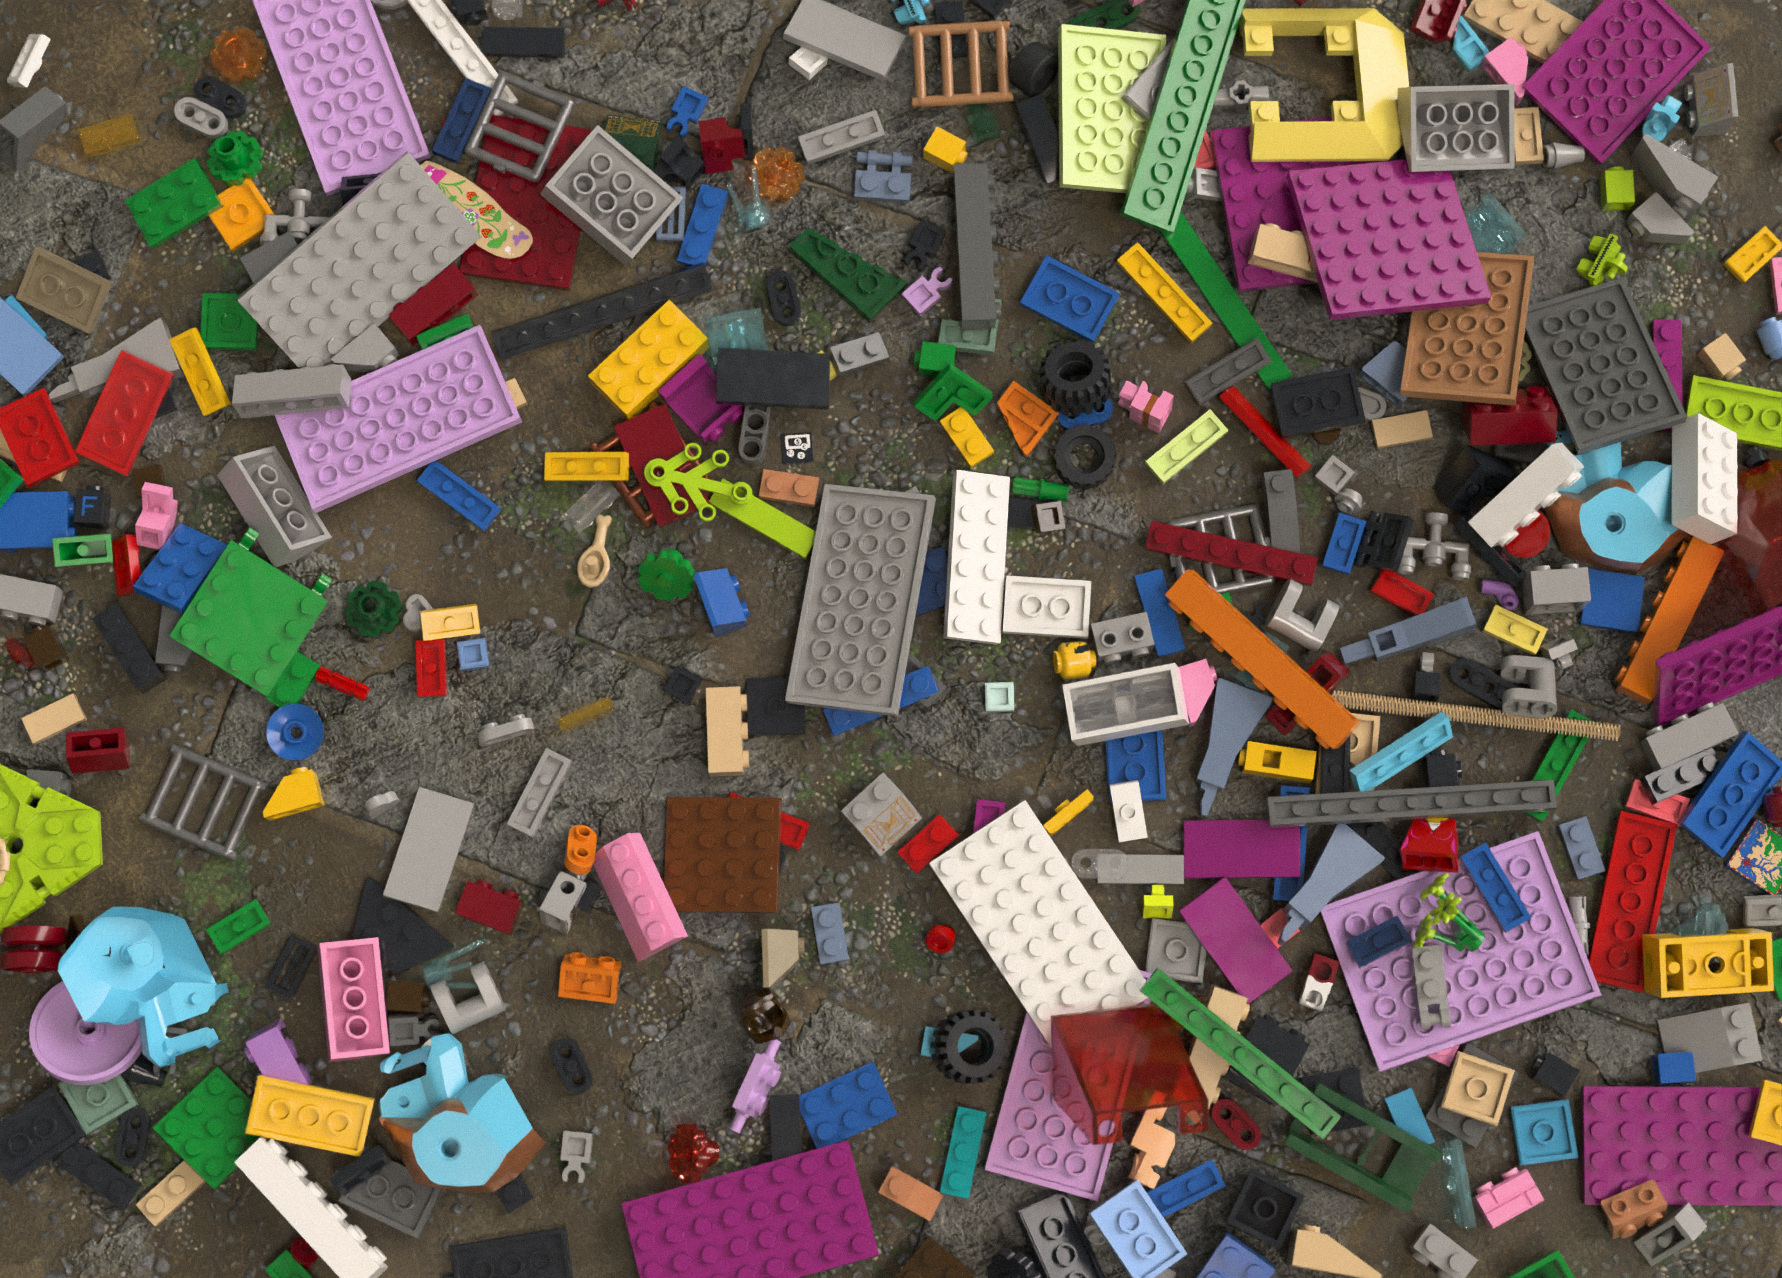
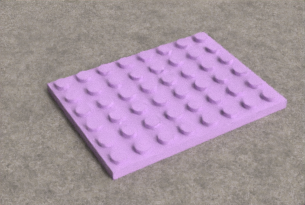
(1495, 987)

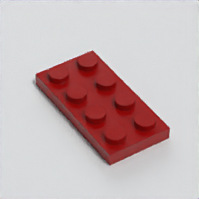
(124, 412)

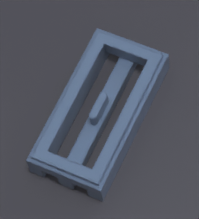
(670, 237)

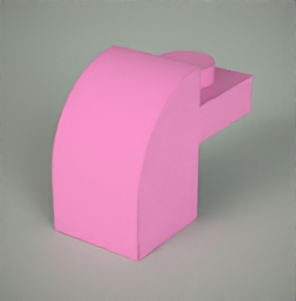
(157, 516)

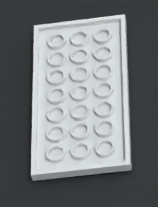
(1037, 920)

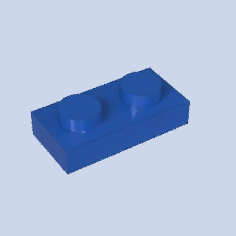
(1343, 544)

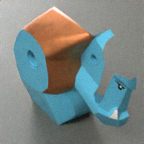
(1615, 512)
(452, 1129)

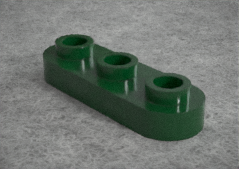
(1110, 14)

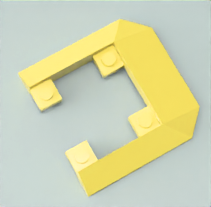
(1358, 128)

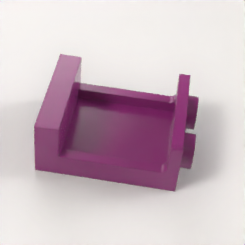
(693, 399)

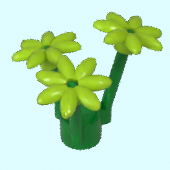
(1466, 933)

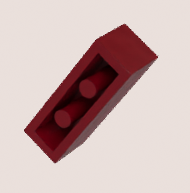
(433, 303)

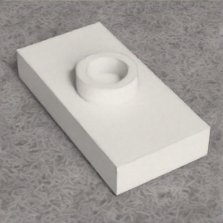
(28, 60)
(1128, 811)

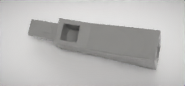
(91, 376)

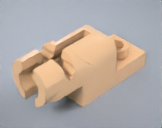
(1154, 1146)

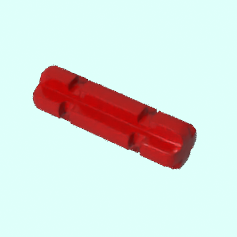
(342, 683)

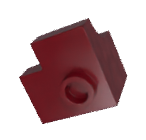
(720, 145)

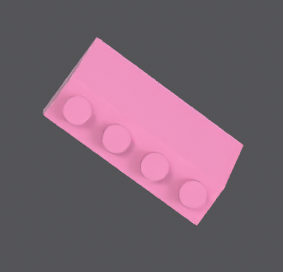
(638, 895)
(353, 999)

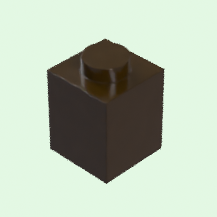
(46, 648)
(407, 997)

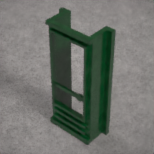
(1402, 1173)

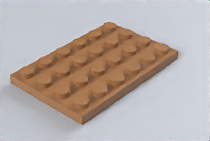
(1476, 348)

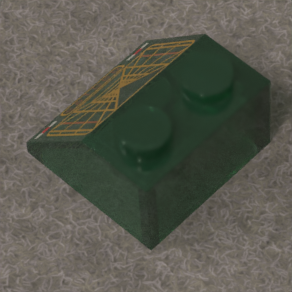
(637, 135)

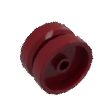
(32, 946)

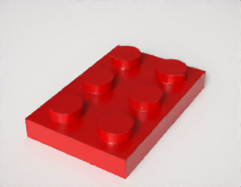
(37, 438)

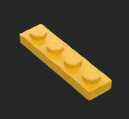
(1164, 293)

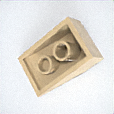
(1322, 1253)

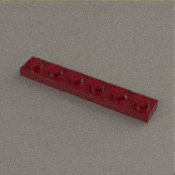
(1231, 553)

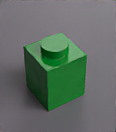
(934, 358)

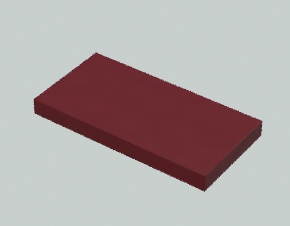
(654, 437)

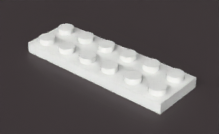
(976, 557)

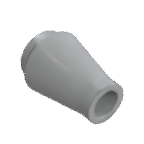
(1560, 155)

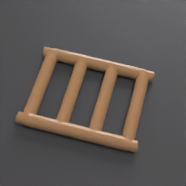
(975, 95)

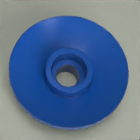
(284, 722)

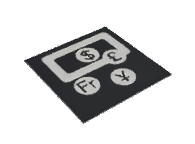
(797, 448)

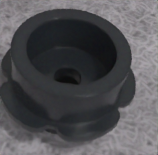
(1755, 457)

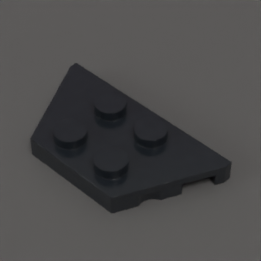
(401, 934)

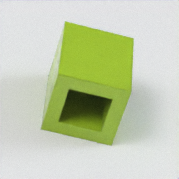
(1617, 189)

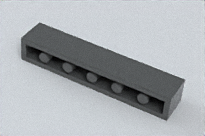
(974, 246)

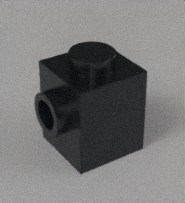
(469, 11)
(1441, 769)

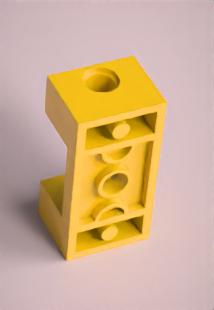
(1680, 963)

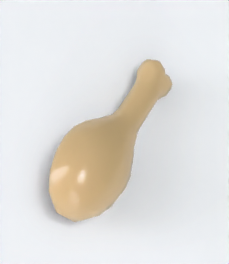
(594, 562)

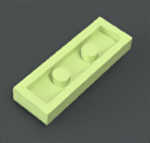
(1186, 447)

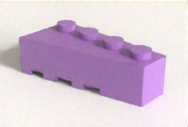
(275, 1054)

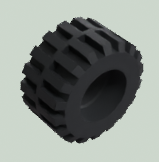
(1079, 395)
(992, 1046)

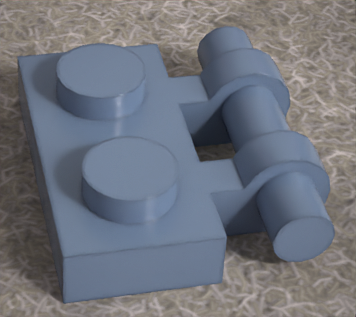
(880, 185)

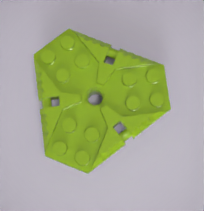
(58, 844)

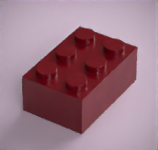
(1529, 421)

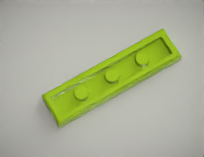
(768, 522)

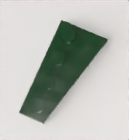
(856, 281)

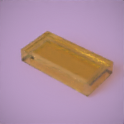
(586, 715)

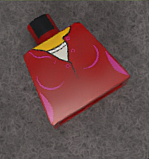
(1431, 845)

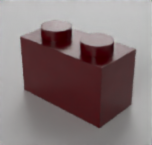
(97, 750)
(490, 907)

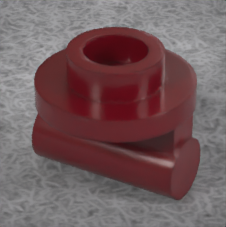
(303, 1252)

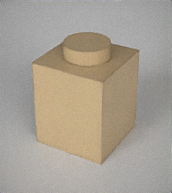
(1722, 358)

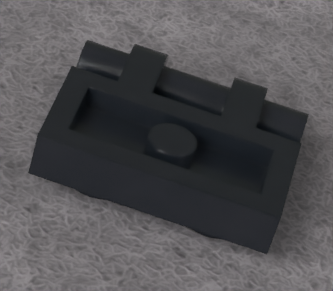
(1389, 544)

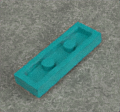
(963, 1152)

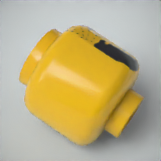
(1074, 660)

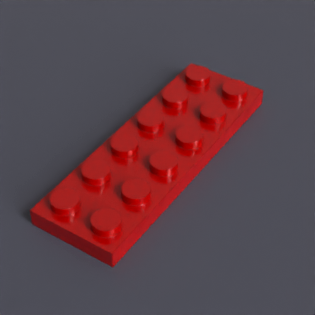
(1630, 899)

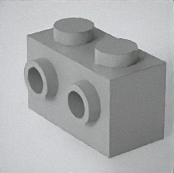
(1122, 637)
(1442, 1253)

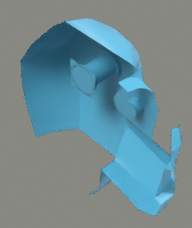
(134, 982)

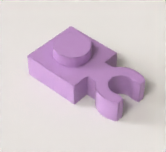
(924, 293)

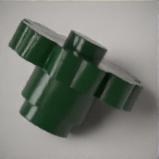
(373, 610)

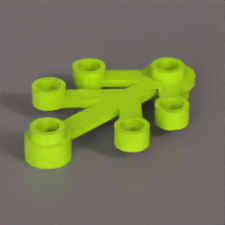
(693, 481)

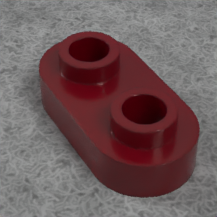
(1235, 1124)

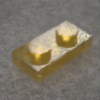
(109, 135)

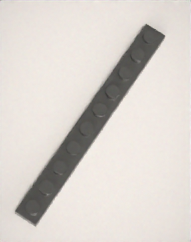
(1411, 803)

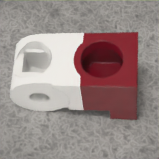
(1318, 981)

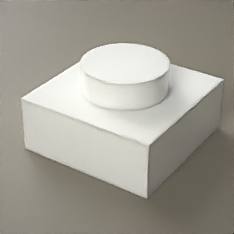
(807, 62)

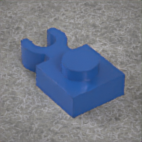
(688, 108)

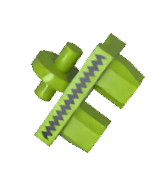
(1606, 264)

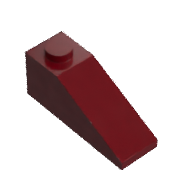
(1325, 671)

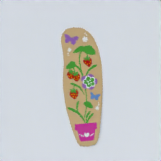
(498, 230)

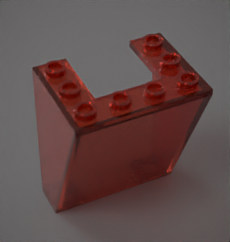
(1122, 1064)

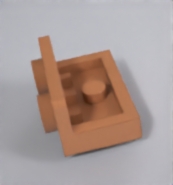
(1634, 1209)

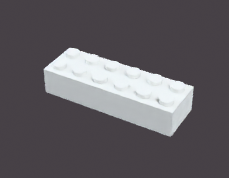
(309, 1211)

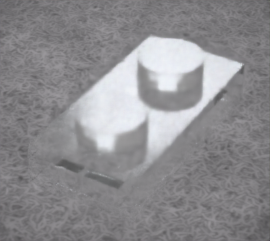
(590, 505)

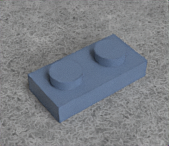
(1581, 848)
(830, 933)

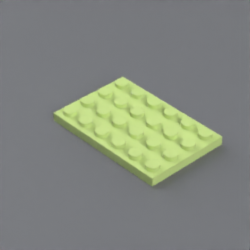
(1096, 126)

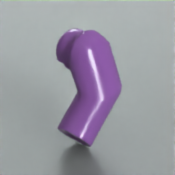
(1502, 591)

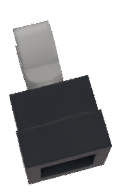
(1425, 682)

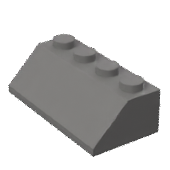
(273, 505)

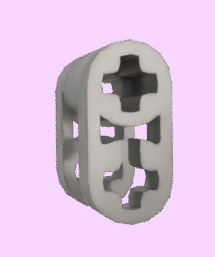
(1293, 626)
(1542, 686)
(471, 1010)

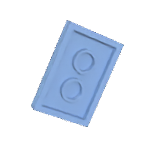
(1137, 1232)

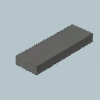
(1228, 372)

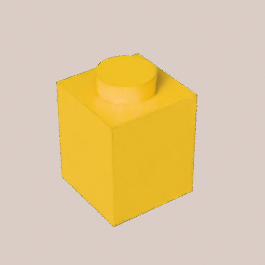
(945, 150)

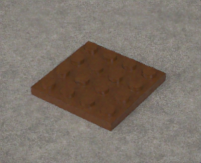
(723, 854)

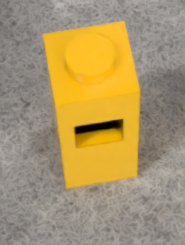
(1277, 762)

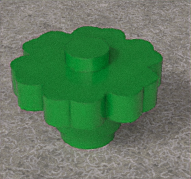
(235, 158)
(666, 575)

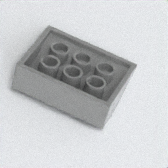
(1457, 127)
(611, 195)

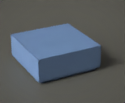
(473, 654)

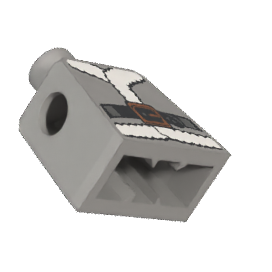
(560, 908)

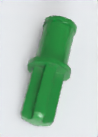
(1040, 489)

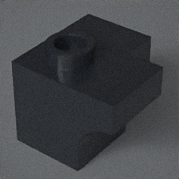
(679, 165)

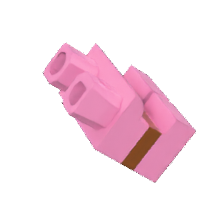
(1144, 406)

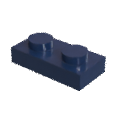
(1378, 942)

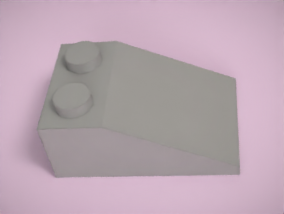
(1673, 176)
(1714, 1036)

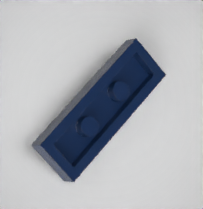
(461, 121)

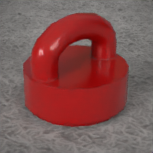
(940, 938)

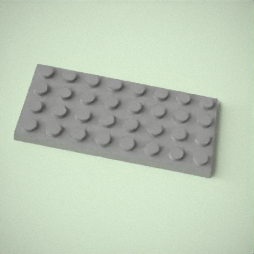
(359, 264)
(860, 600)

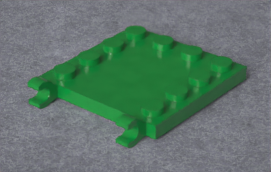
(249, 616)

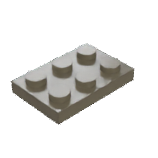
(64, 290)

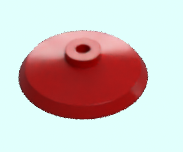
(1531, 538)

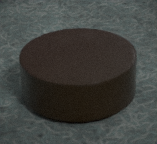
(1327, 437)

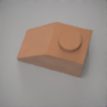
(910, 1193)

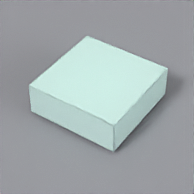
(999, 697)

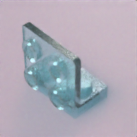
(1493, 227)

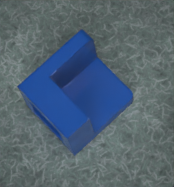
(1673, 1068)

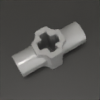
(1228, 96)

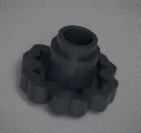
(1011, 1265)

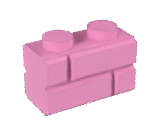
(1507, 1198)

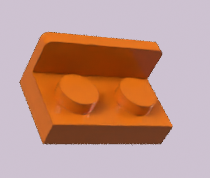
(589, 978)

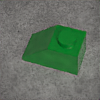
(82, 550)

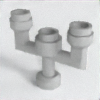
(298, 224)
(1435, 550)

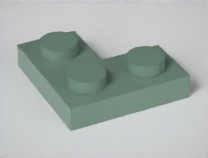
(969, 340)

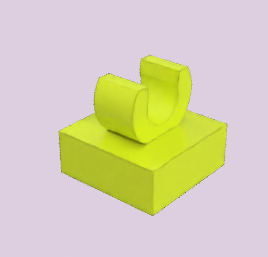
(1157, 904)

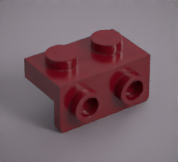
(1438, 19)

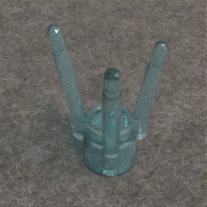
(756, 213)
(438, 970)

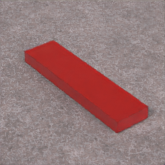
(1265, 431)

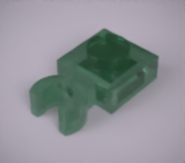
(982, 124)

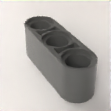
(755, 438)

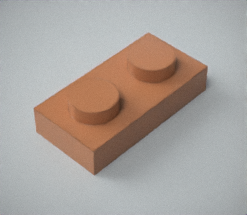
(789, 488)

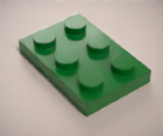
(174, 203)

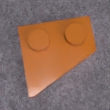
(1025, 416)

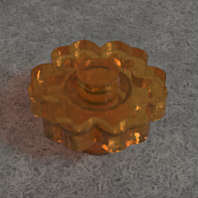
(239, 55)
(777, 174)

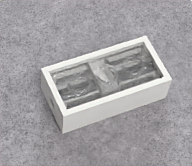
(1125, 704)

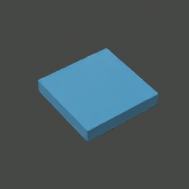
(1543, 1132)

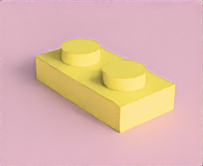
(1515, 630)

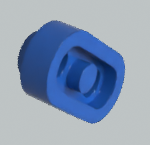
(1092, 419)

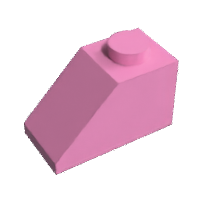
(1508, 66)
(1197, 686)

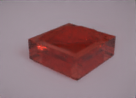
(19, 653)

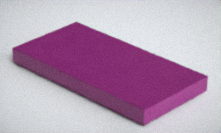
(1240, 850)
(1235, 940)

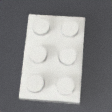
(1047, 607)

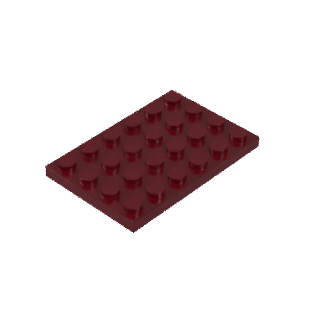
(554, 236)

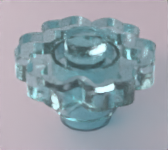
(1707, 922)

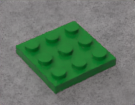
(209, 1128)

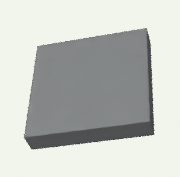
(1175, 951)

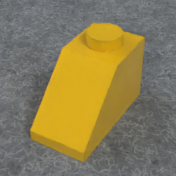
(295, 795)

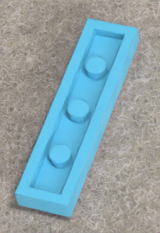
(1401, 753)

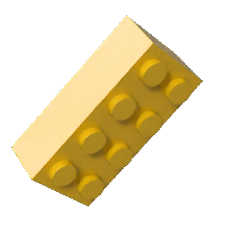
(648, 360)

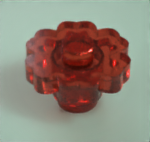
(691, 1153)

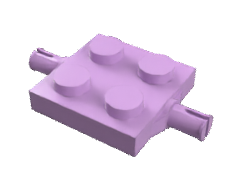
(754, 1090)

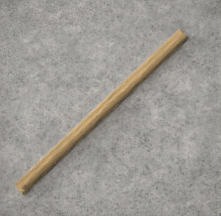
(1574, 726)

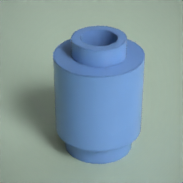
(1771, 337)

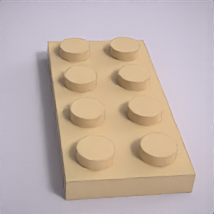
(1530, 22)

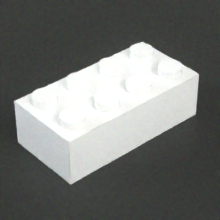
(1704, 479)
(1526, 494)

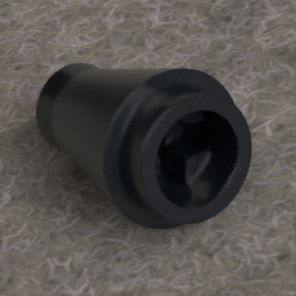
(142, 1072)

